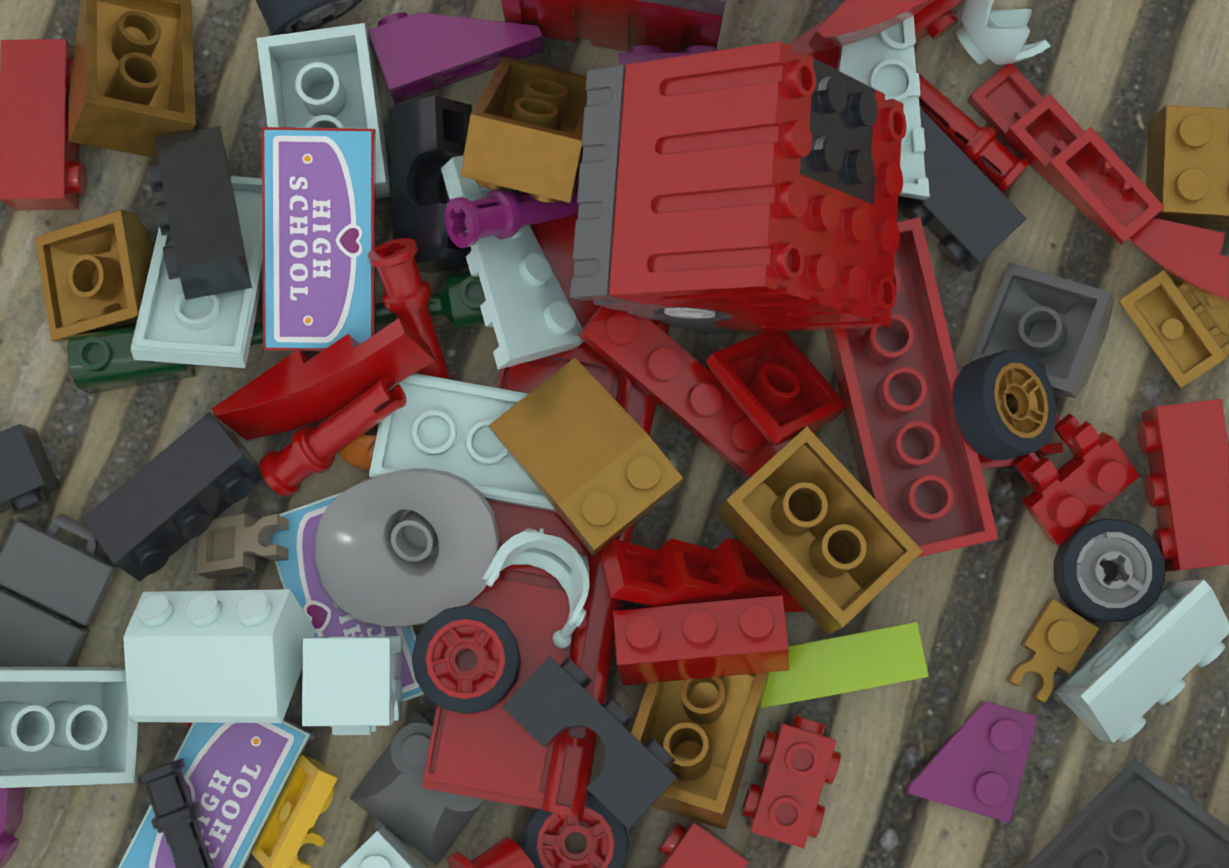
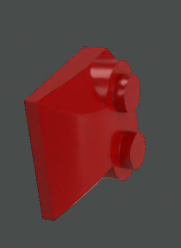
(776, 386)

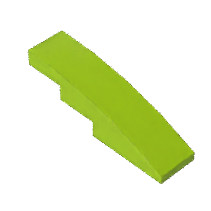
(848, 664)

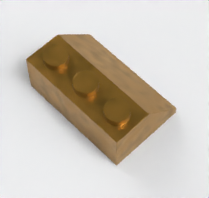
(818, 531)

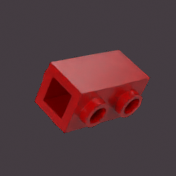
(795, 768)

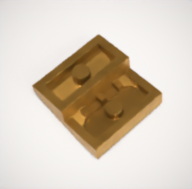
(1180, 325)

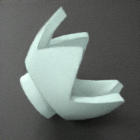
(996, 33)

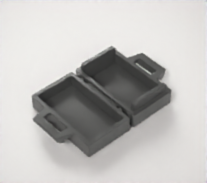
(51, 583)

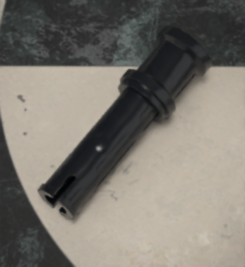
(176, 814)

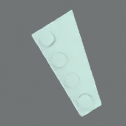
(889, 66)
(519, 287)

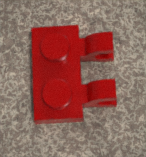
(1082, 486)

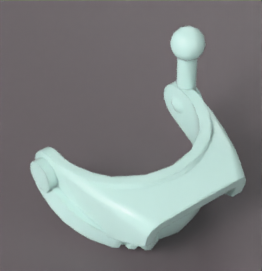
(557, 559)

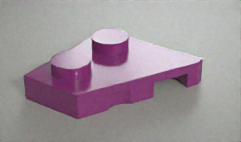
(980, 763)

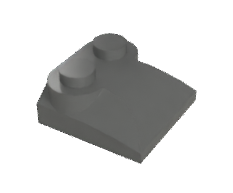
(1049, 321)
(396, 797)

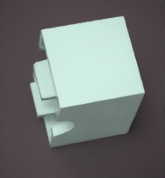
(352, 683)

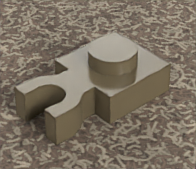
(235, 542)

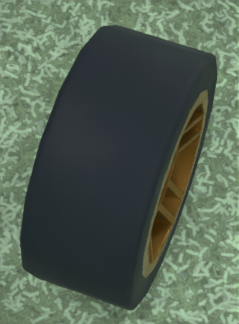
(1004, 405)

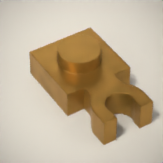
(1055, 642)

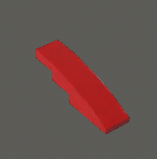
(1066, 155)
(312, 389)
(689, 574)

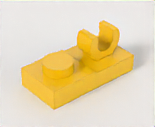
(294, 815)

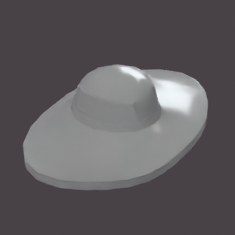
(405, 546)

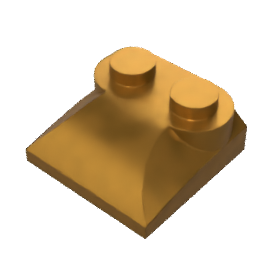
(94, 274)

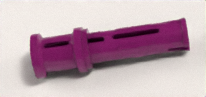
(500, 215)

